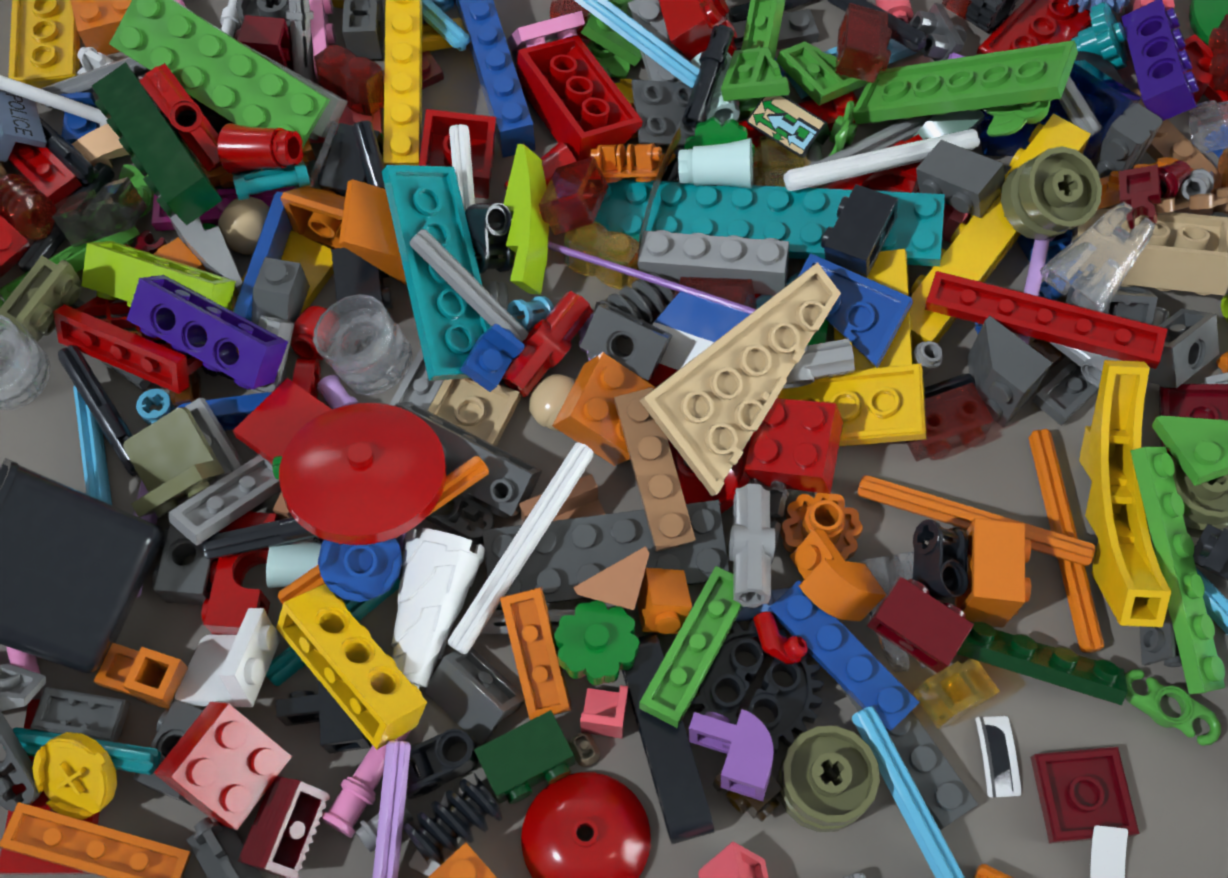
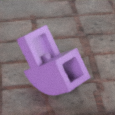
(747, 750)

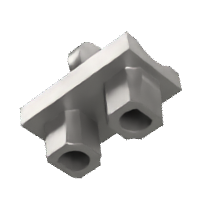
(942, 35)

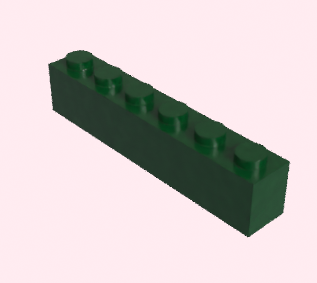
(154, 146)

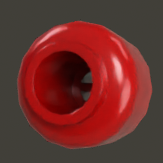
(303, 333)

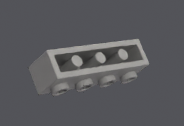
(716, 257)

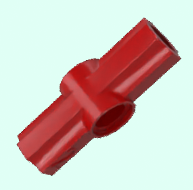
(173, 100)
(547, 343)

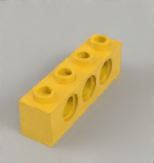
(351, 665)

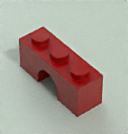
(228, 598)

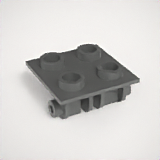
(661, 109)

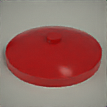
(362, 473)

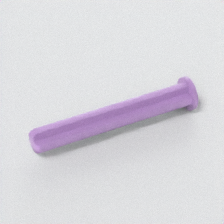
(392, 809)

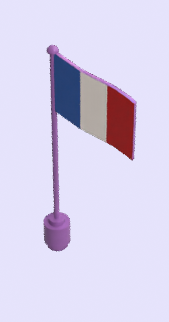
(691, 317)

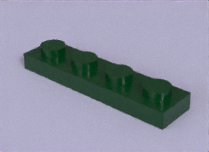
(1045, 663)

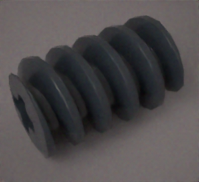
(453, 820)

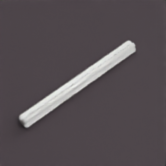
(873, 161)
(520, 548)

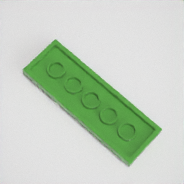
(217, 68)
(968, 83)

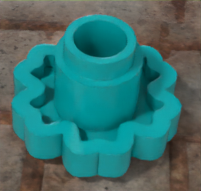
(1104, 37)

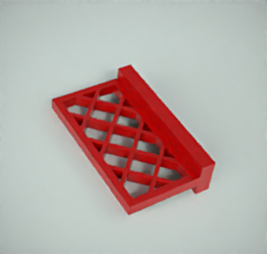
(122, 348)

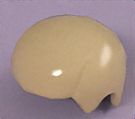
(242, 224)
(549, 398)

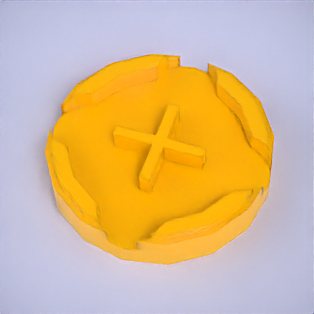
(75, 775)

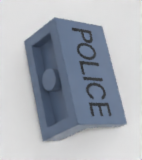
(18, 123)

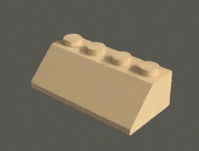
(1182, 254)

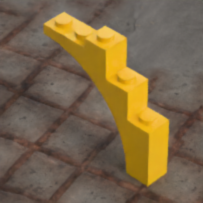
(1115, 510)

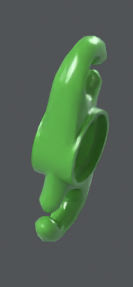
(1189, 708)

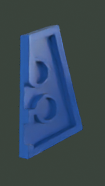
(864, 310)

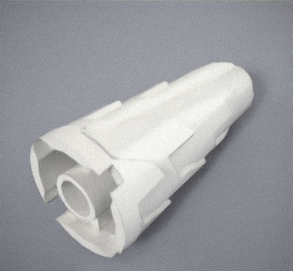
(430, 597)

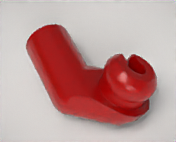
(776, 645)

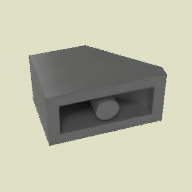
(279, 290)

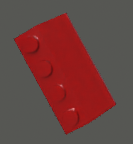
(575, 96)

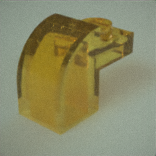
(955, 692)

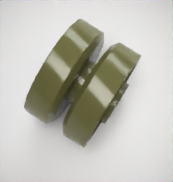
(1051, 193)
(1202, 503)
(842, 758)

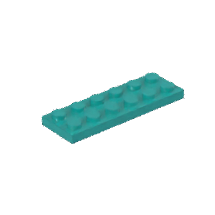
(444, 321)

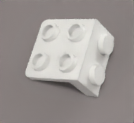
(231, 665)

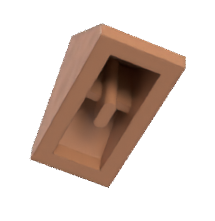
(617, 583)

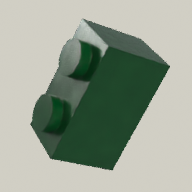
(526, 758)

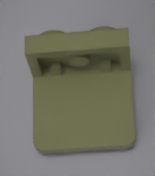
(39, 294)
(171, 462)

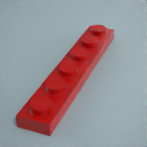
(1047, 319)

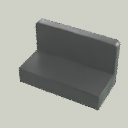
(473, 693)

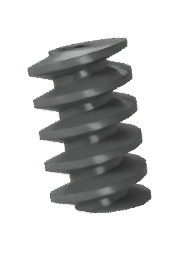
(641, 300)

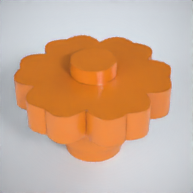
(822, 513)

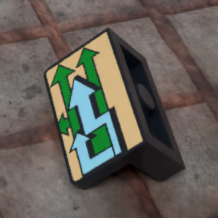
(788, 124)

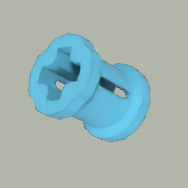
(529, 309)

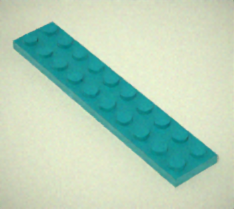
(767, 213)

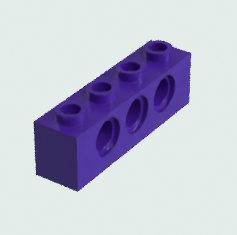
(1159, 61)
(181, 318)

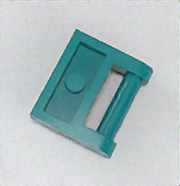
(269, 179)

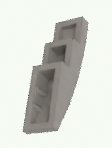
(209, 249)

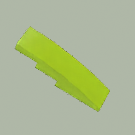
(528, 230)

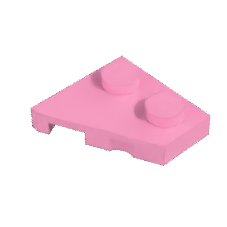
(540, 32)

